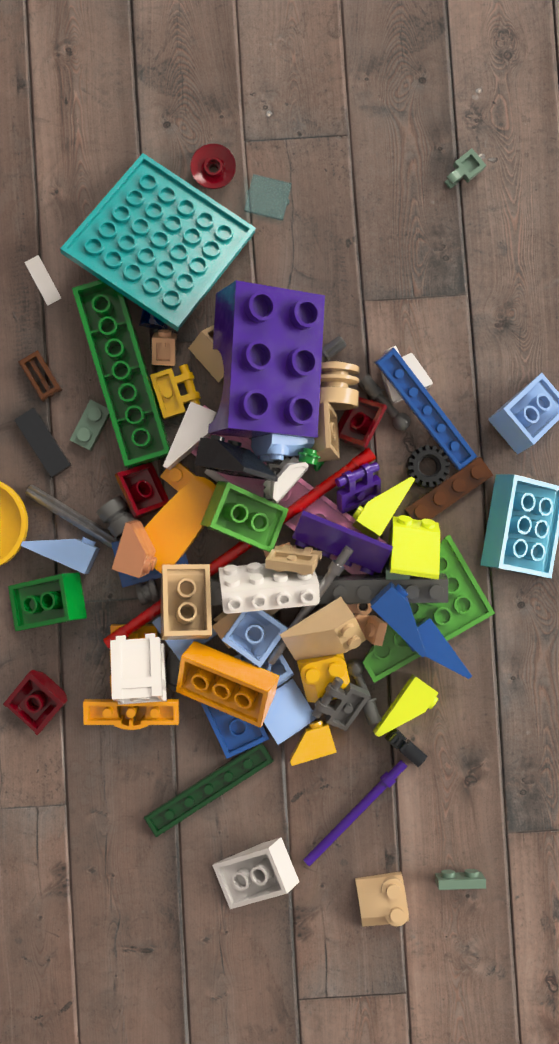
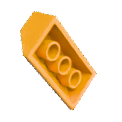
(226, 683)

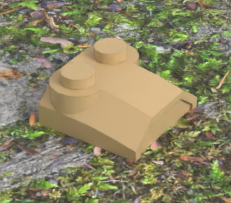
(382, 899)

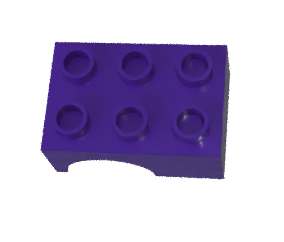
(269, 359)

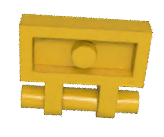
(168, 393)

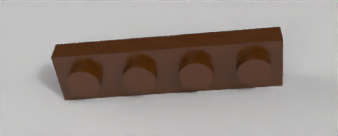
(450, 491)

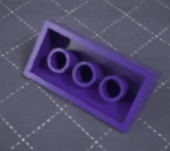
(332, 539)

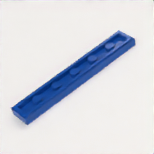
(425, 408)

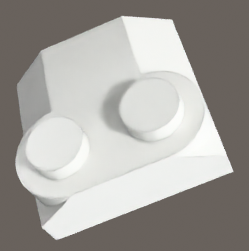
(290, 473)

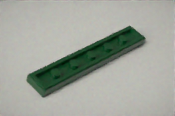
(208, 789)

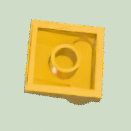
(319, 672)

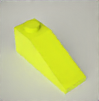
(377, 512)
(409, 703)

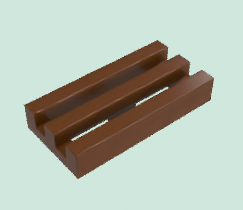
(50, 392)

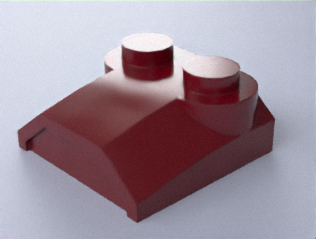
(36, 700)

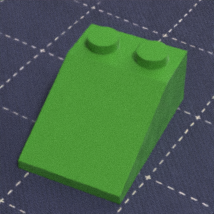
(244, 516)

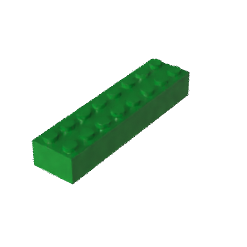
(122, 373)

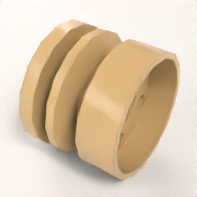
(334, 384)

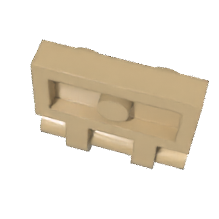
(293, 559)

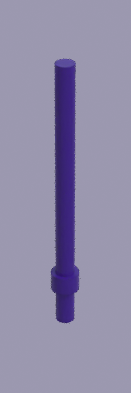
(387, 780)

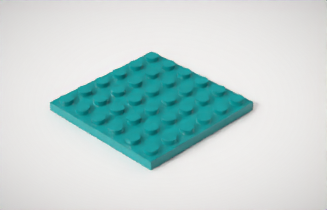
(158, 241)

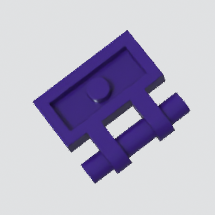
(360, 492)

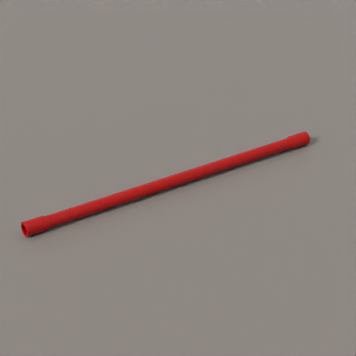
(237, 550)

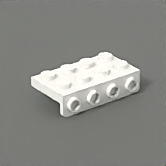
(258, 588)

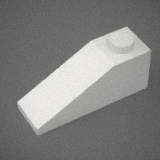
(192, 428)

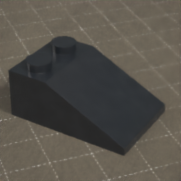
(231, 459)

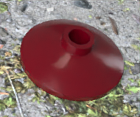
(213, 156)

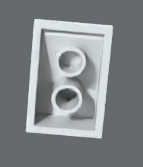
(256, 874)

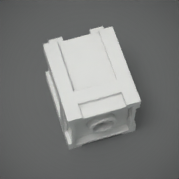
(138, 670)

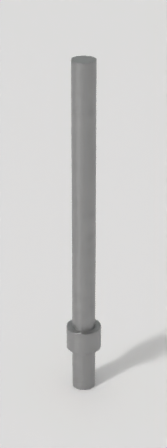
(334, 569)

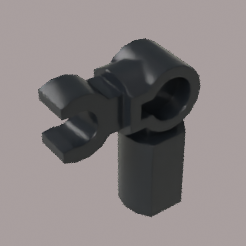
(407, 748)

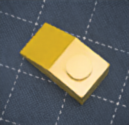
(314, 743)

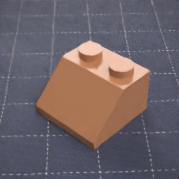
(135, 551)

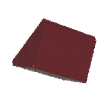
(359, 424)
(142, 489)

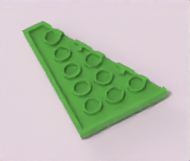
(464, 610)

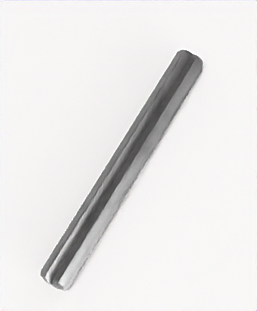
(70, 515)

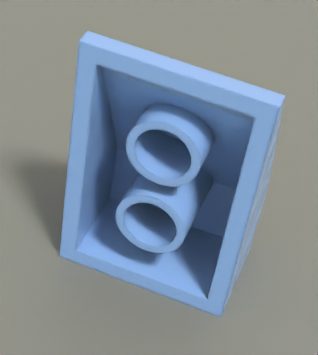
(528, 414)

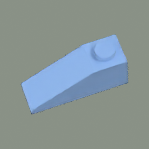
(70, 552)

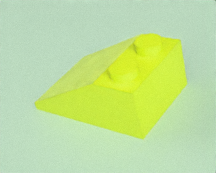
(414, 547)

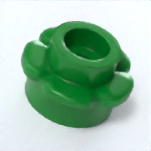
(309, 456)

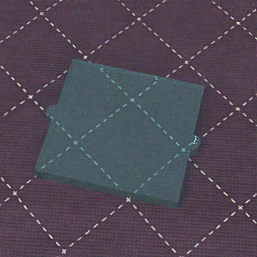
(268, 197)

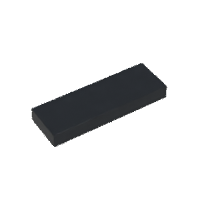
(43, 442)

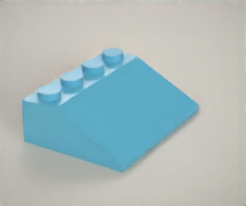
(522, 526)

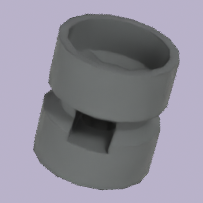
(116, 515)

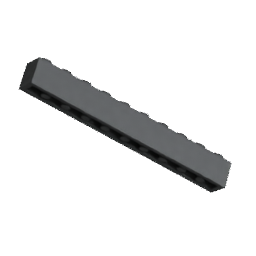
(364, 587)

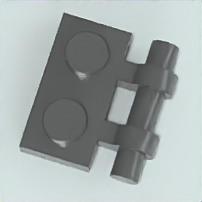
(347, 706)

